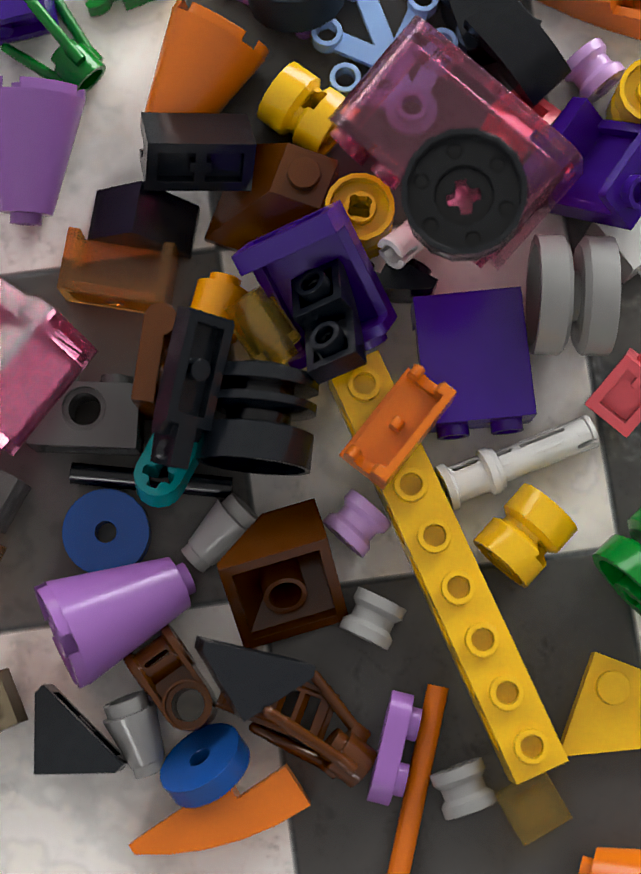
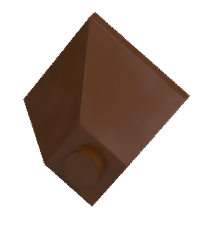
(284, 188)
(282, 576)

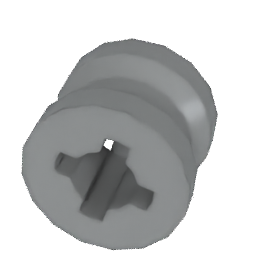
(372, 618)
(463, 788)

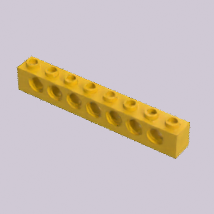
(457, 593)

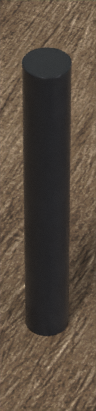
(124, 478)

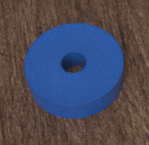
(92, 512)
(205, 765)

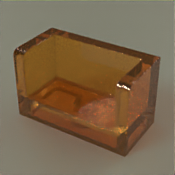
(116, 273)

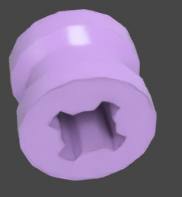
(593, 70)
(357, 523)

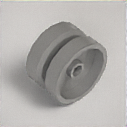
(573, 295)

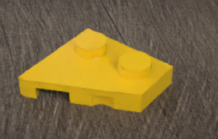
(605, 709)

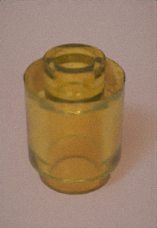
(263, 327)

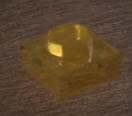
(533, 808)

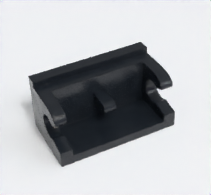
(197, 152)

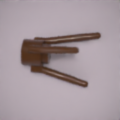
(339, 755)

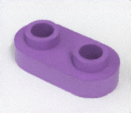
(388, 773)

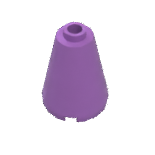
(35, 145)
(112, 612)

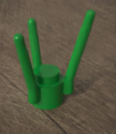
(74, 58)

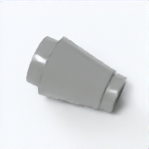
(218, 531)
(137, 732)

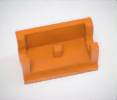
(397, 426)

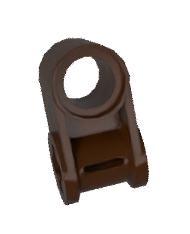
(171, 678)

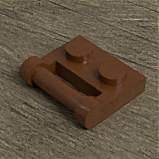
(152, 354)

